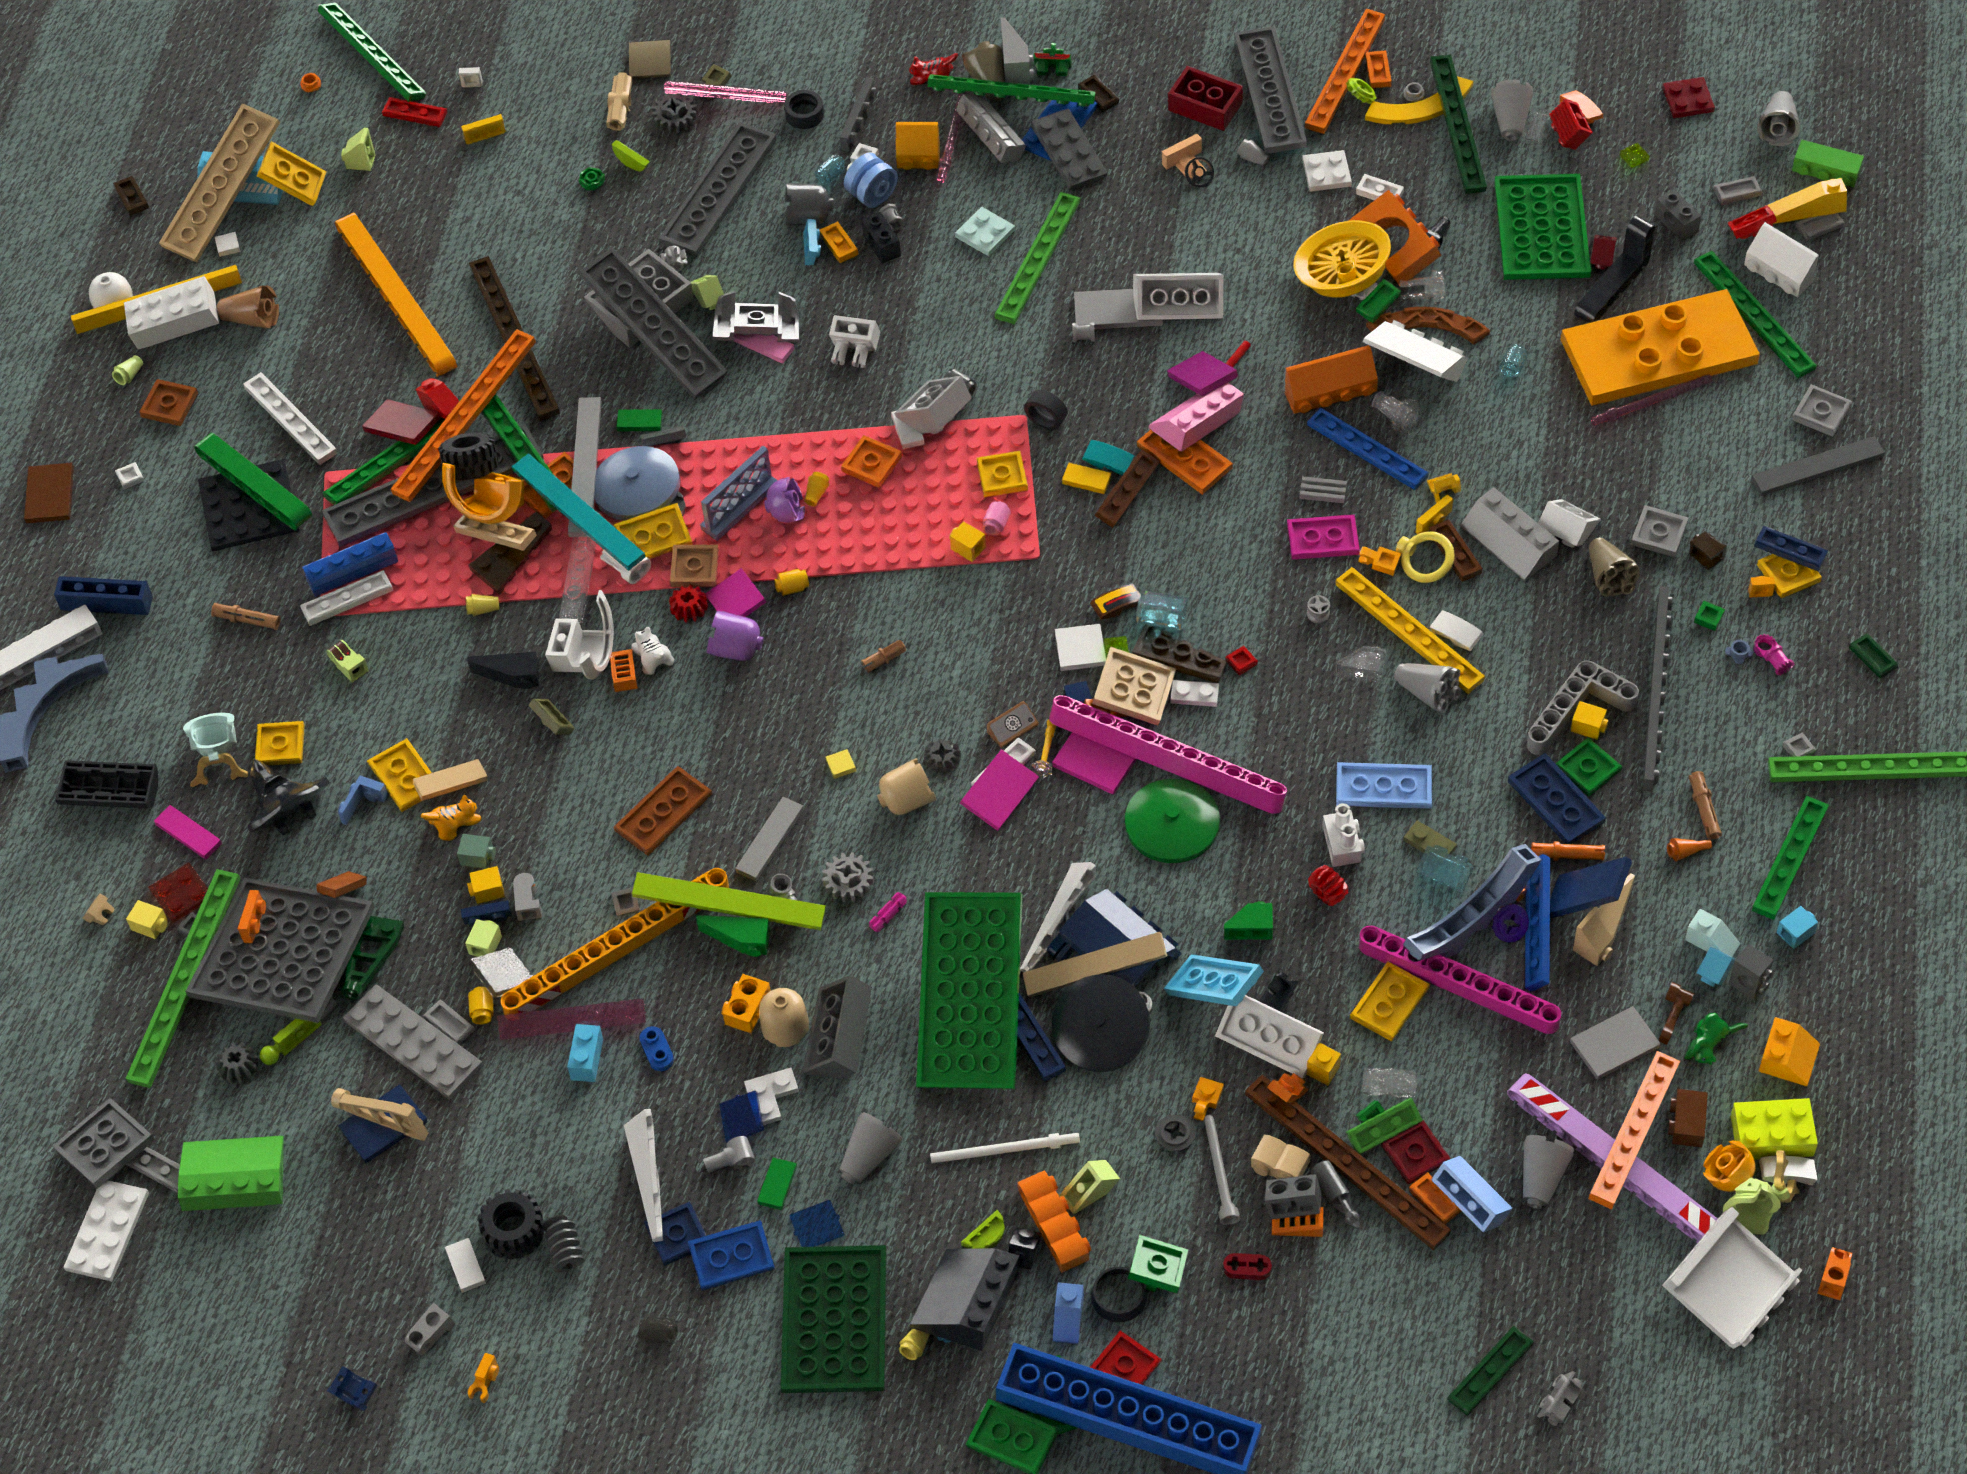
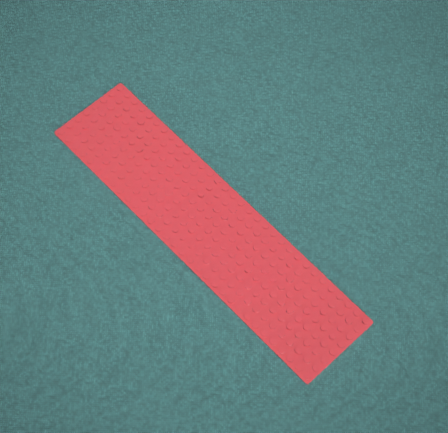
(846, 533)

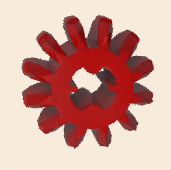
(688, 603)
(1328, 885)

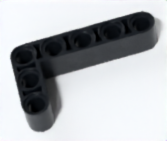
(1617, 278)

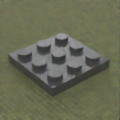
(103, 1143)

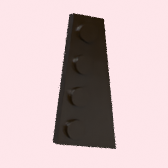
(501, 562)
(1164, 649)

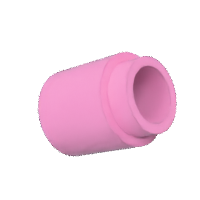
(996, 518)

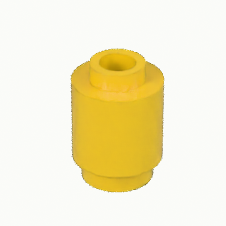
(791, 582)
(480, 1005)

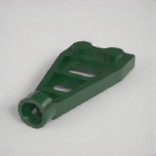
(377, 930)

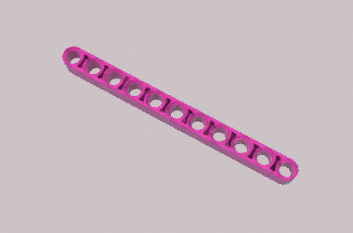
(1168, 754)

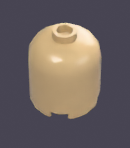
(905, 789)
(783, 1017)

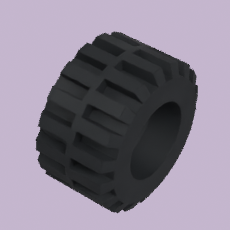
(471, 454)
(515, 1241)

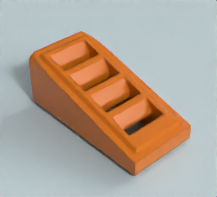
(623, 683)
(1297, 1230)

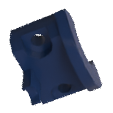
(352, 1388)

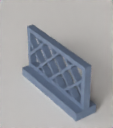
(739, 503)

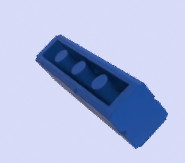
(350, 564)

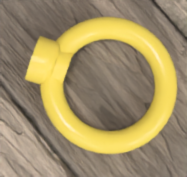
(1408, 546)

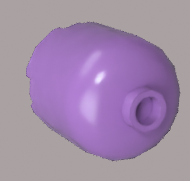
(734, 637)

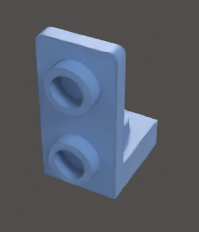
(362, 787)

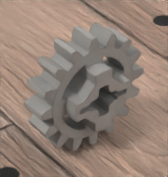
(848, 877)

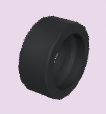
(808, 120)
(1045, 409)

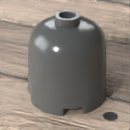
(806, 202)

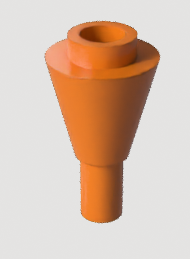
(1683, 848)

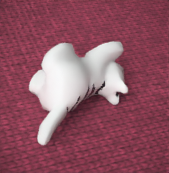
(651, 651)

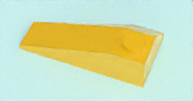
(1814, 201)

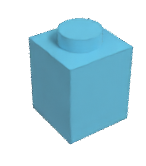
(1797, 927)
(1715, 967)

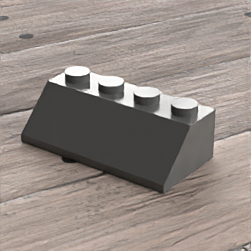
(838, 1028)

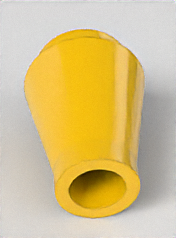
(816, 487)

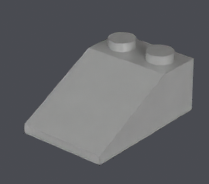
(1016, 56)

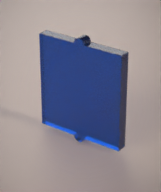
(741, 1116)
(816, 1224)

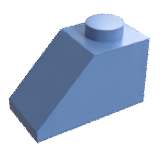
(1068, 1313)

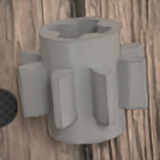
(675, 257)

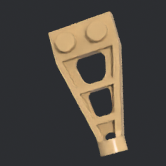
(404, 1116)

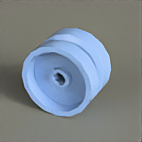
(870, 180)

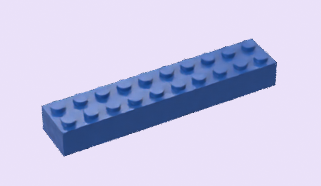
(1127, 1412)

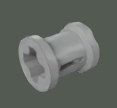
(890, 213)
(1083, 332)

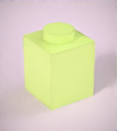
(483, 938)

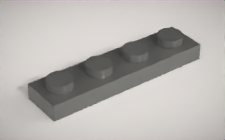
(856, 118)

